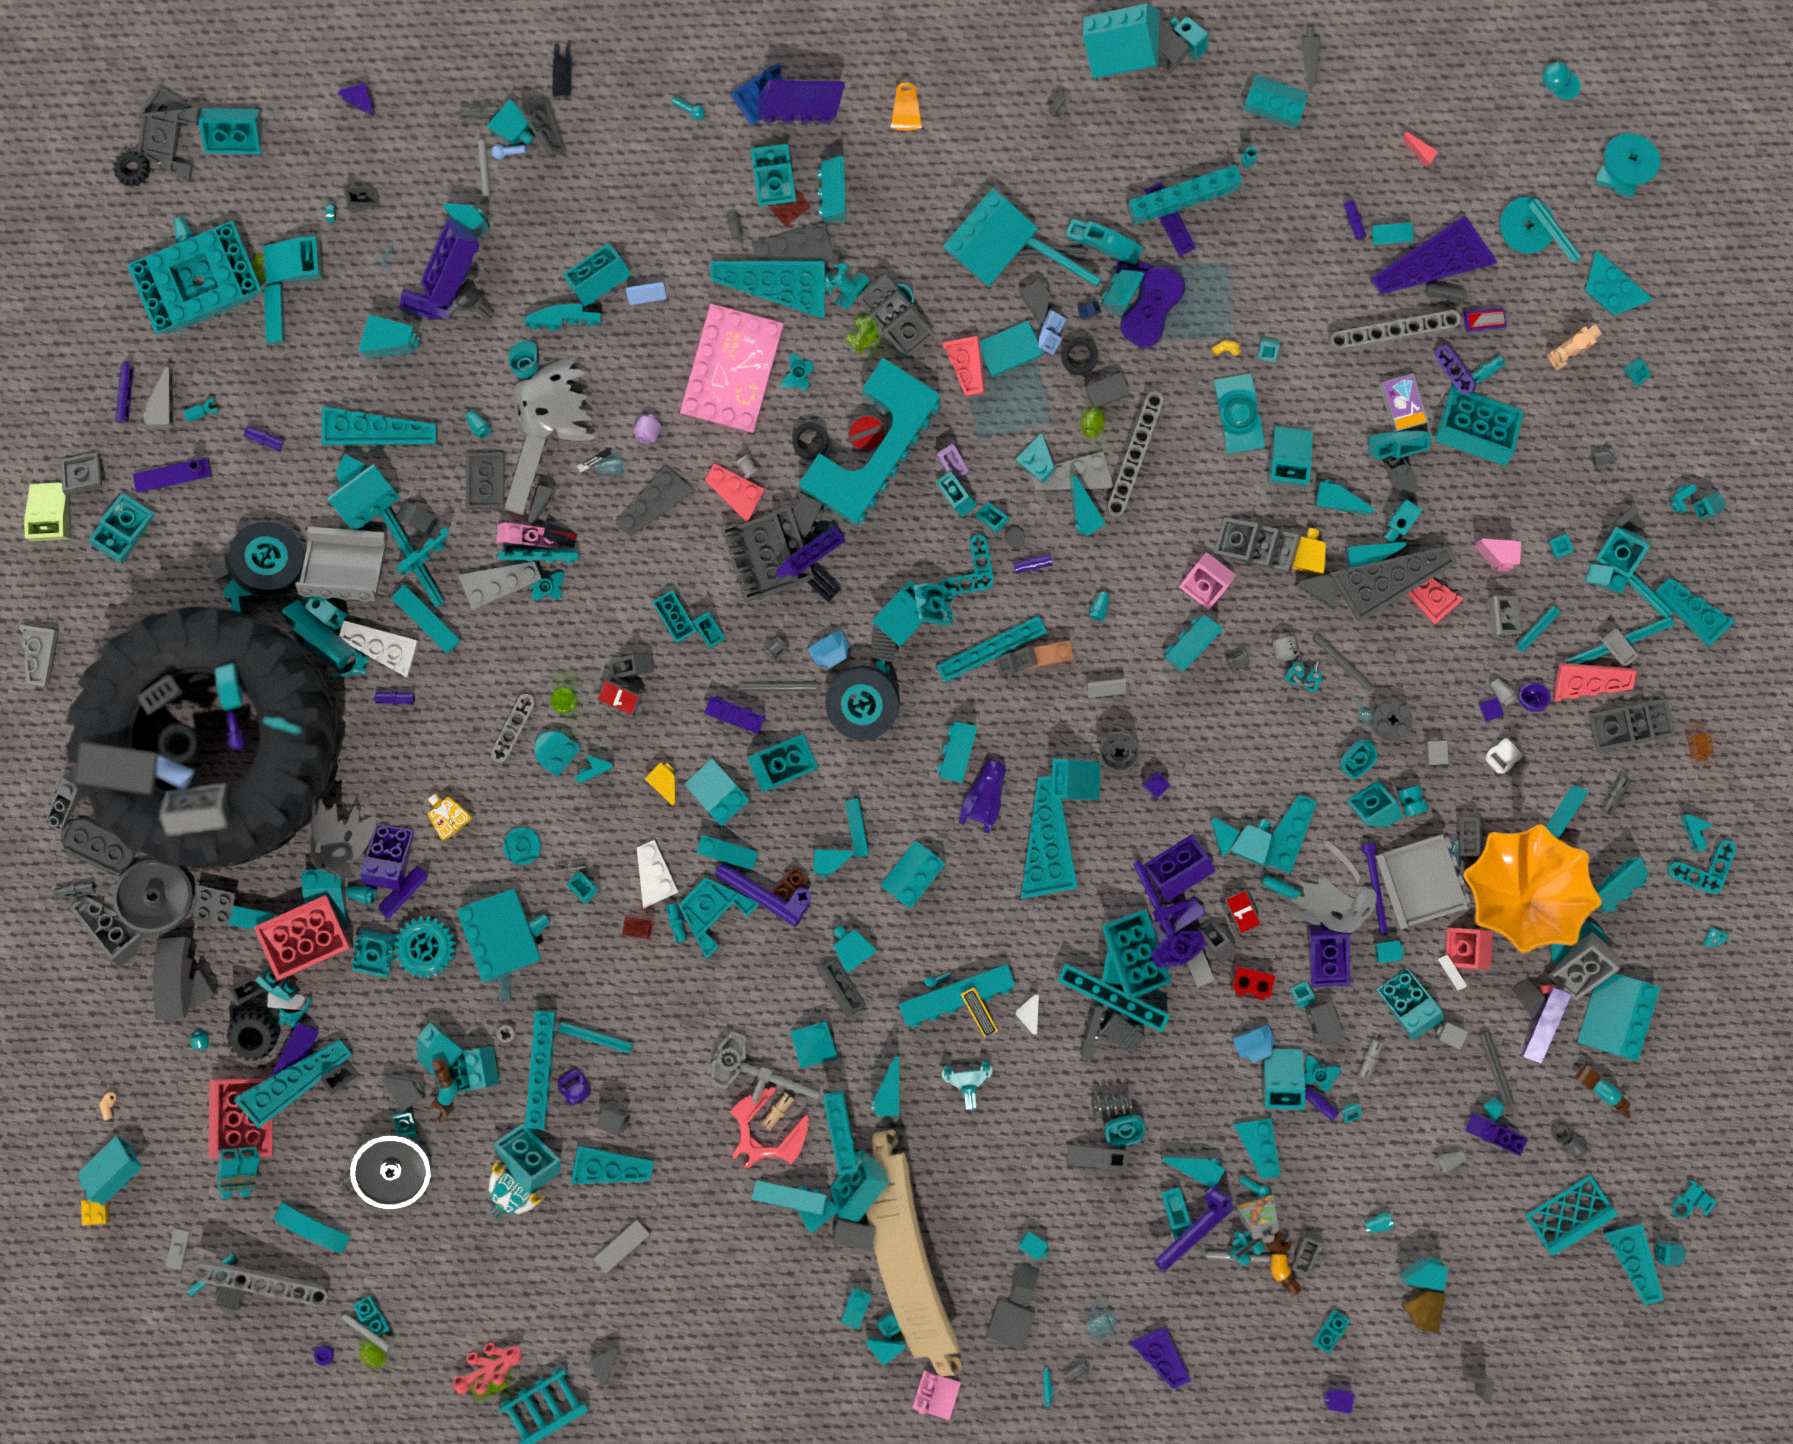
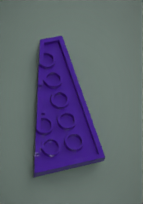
(1442, 256)

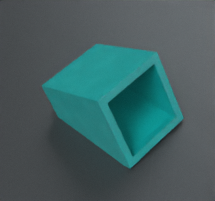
(387, 338)

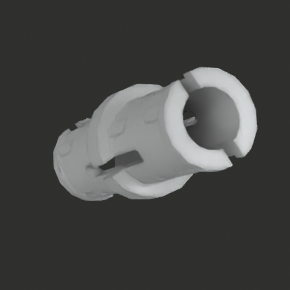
(1370, 1059)

